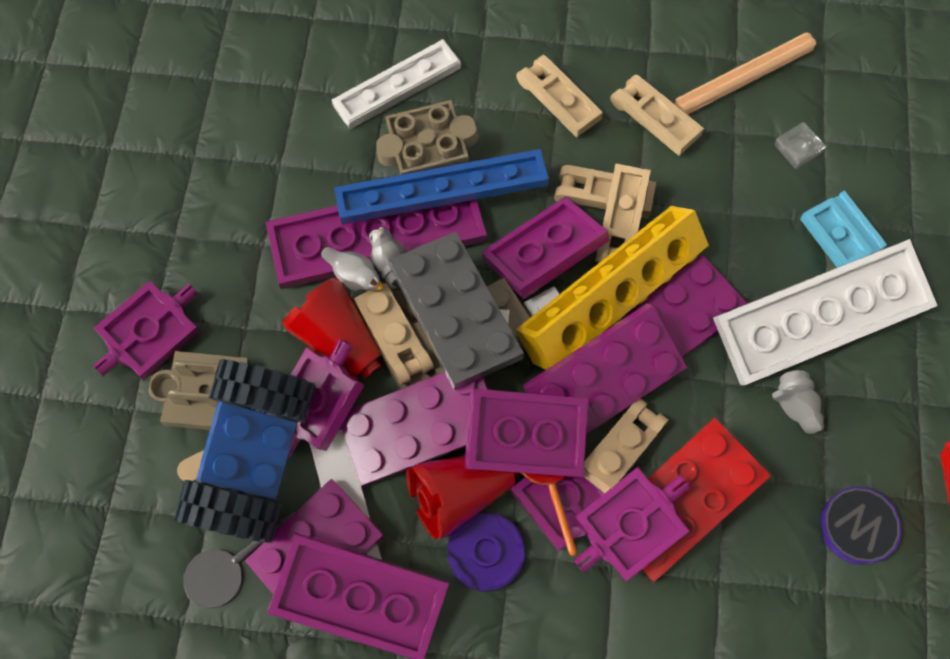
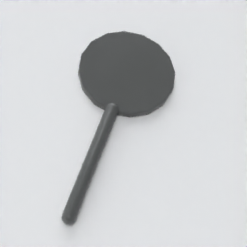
(216, 576)

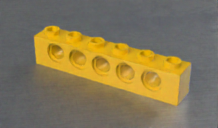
(613, 287)

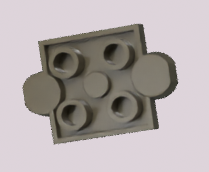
(426, 138)
(187, 389)

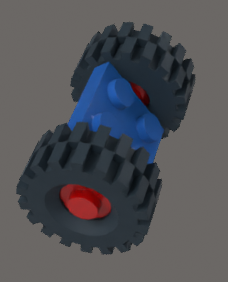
(245, 451)

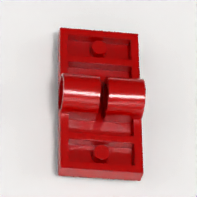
(719, 480)

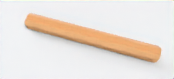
(746, 73)

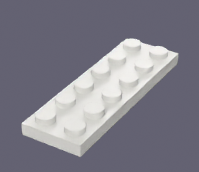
(824, 312)

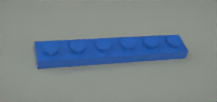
(441, 186)

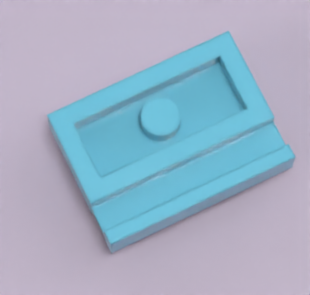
(842, 230)

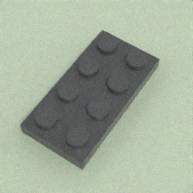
(455, 310)

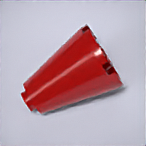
(333, 316)
(453, 493)

